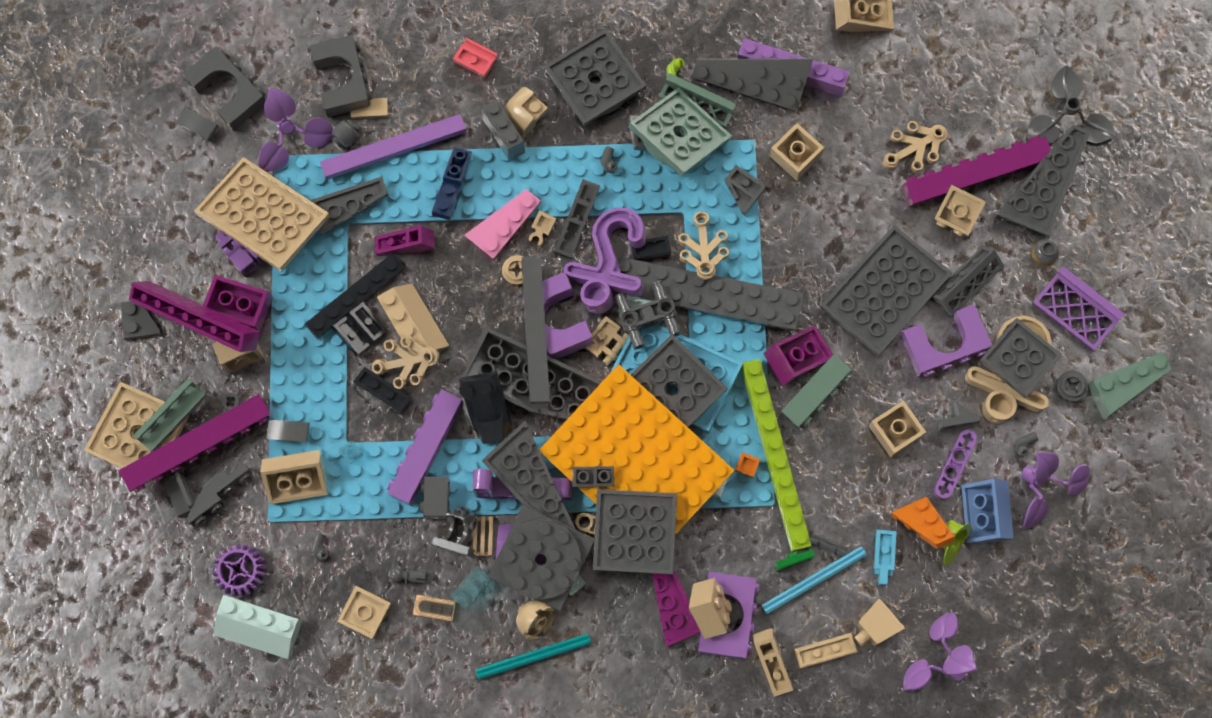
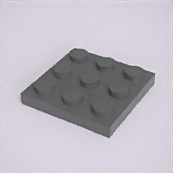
(1020, 358)

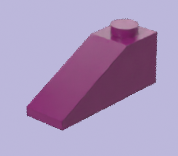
(405, 241)

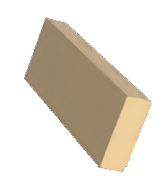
(825, 650)

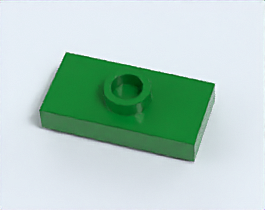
(794, 559)

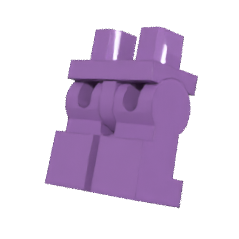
(238, 254)

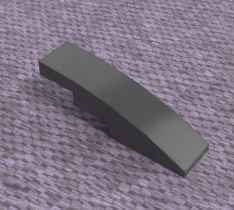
(577, 218)

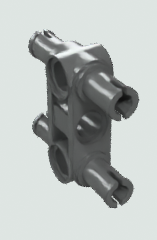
(647, 314)

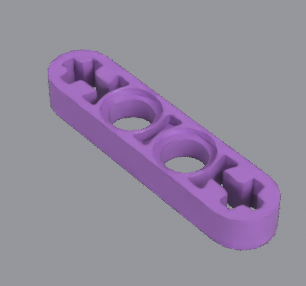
(952, 463)

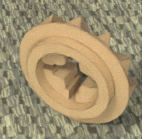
(509, 265)

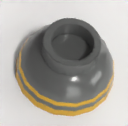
(1045, 252)

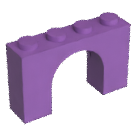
(568, 340)
(928, 360)
(736, 643)

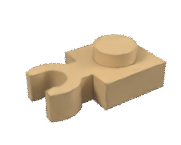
(542, 224)

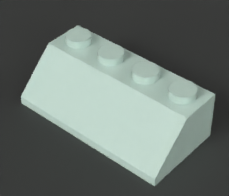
(256, 627)

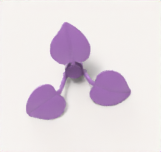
(278, 108)
(1046, 466)
(957, 664)

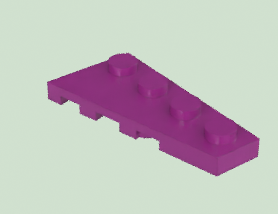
(673, 609)

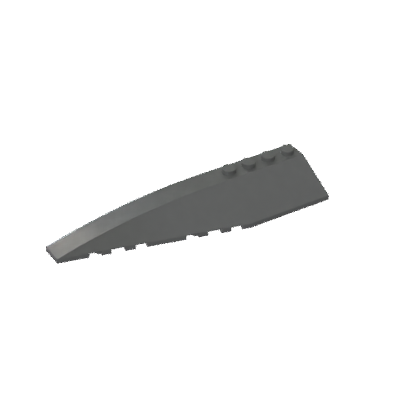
(509, 358)

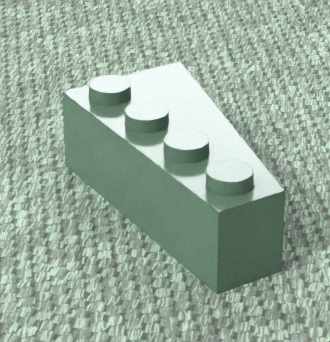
(817, 391)

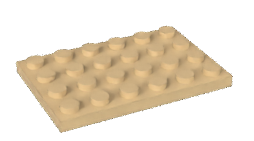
(262, 214)

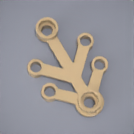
(917, 145)
(703, 249)
(407, 360)

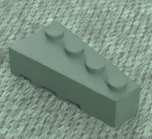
(1122, 385)

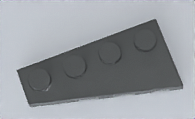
(350, 202)

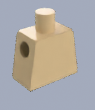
(877, 625)

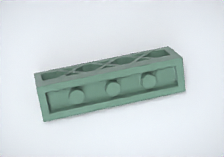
(701, 95)
(170, 415)

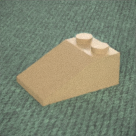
(863, 15)

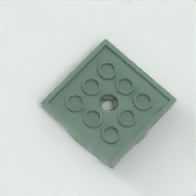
(680, 116)

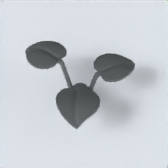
(1069, 86)

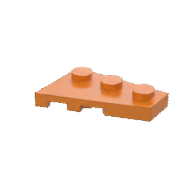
(925, 521)

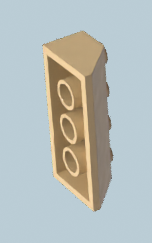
(412, 318)

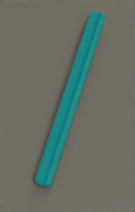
(533, 656)

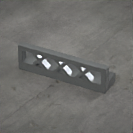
(965, 276)

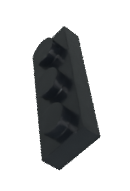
(382, 390)

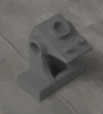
(456, 517)

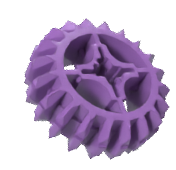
(241, 563)

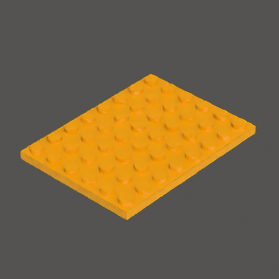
(644, 443)

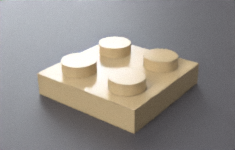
(364, 612)

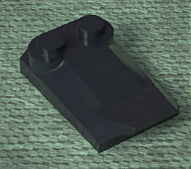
(486, 406)

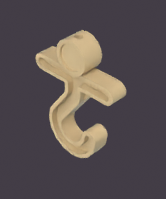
(1003, 400)

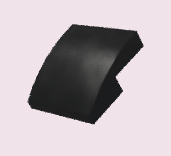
(359, 329)

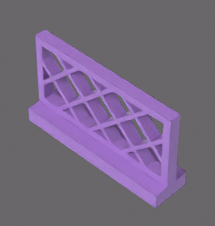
(1085, 293)

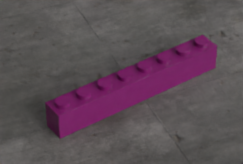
(976, 171)
(194, 316)
(190, 445)

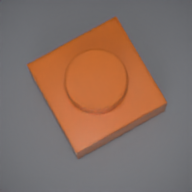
(747, 465)

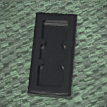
(652, 249)

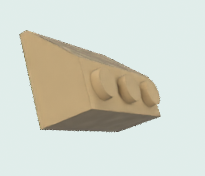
(294, 477)

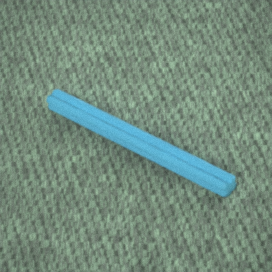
(814, 580)

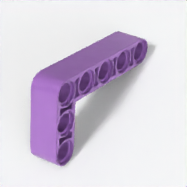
(490, 487)

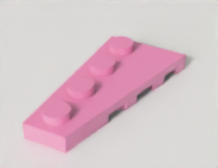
(502, 225)

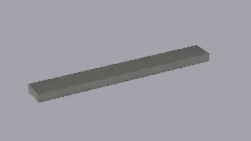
(535, 330)

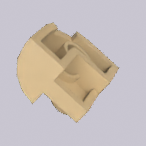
(525, 110)

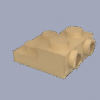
(959, 211)

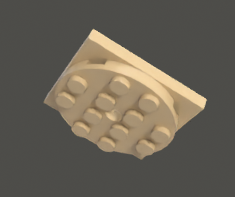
(123, 416)

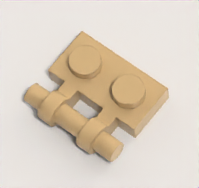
(602, 336)

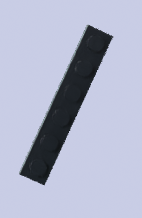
(354, 295)

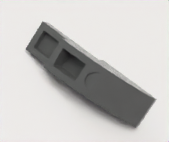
(210, 498)

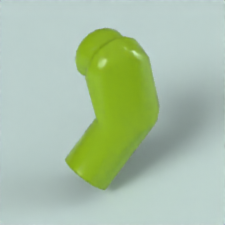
(675, 66)

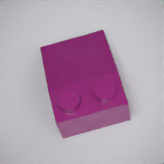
(798, 355)

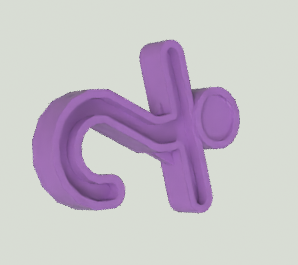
(606, 277)

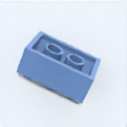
(988, 511)

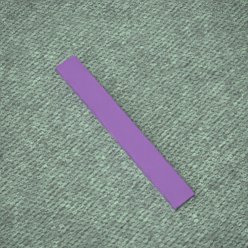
(393, 146)

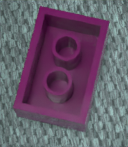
(238, 301)

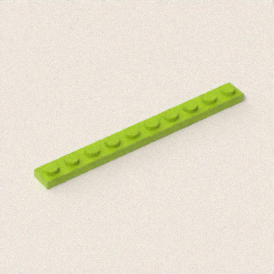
(775, 455)

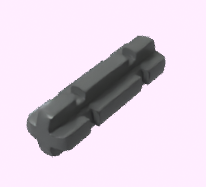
(828, 544)

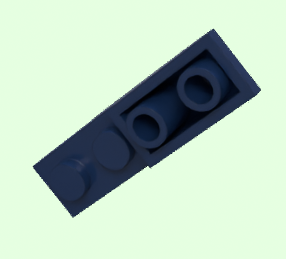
(452, 183)

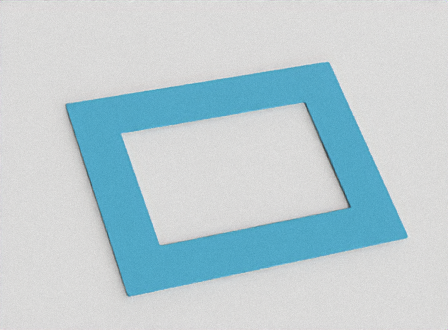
(311, 373)

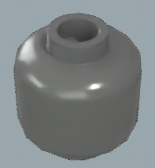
(345, 133)

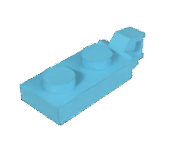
(884, 555)

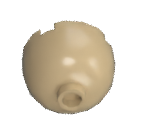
(534, 618)

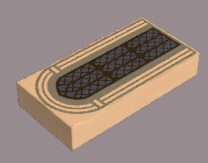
(434, 608)

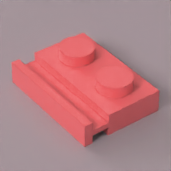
(475, 57)

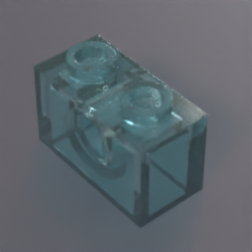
(471, 588)

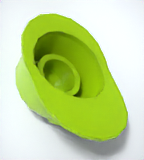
(960, 533)

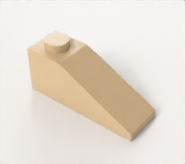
(772, 662)

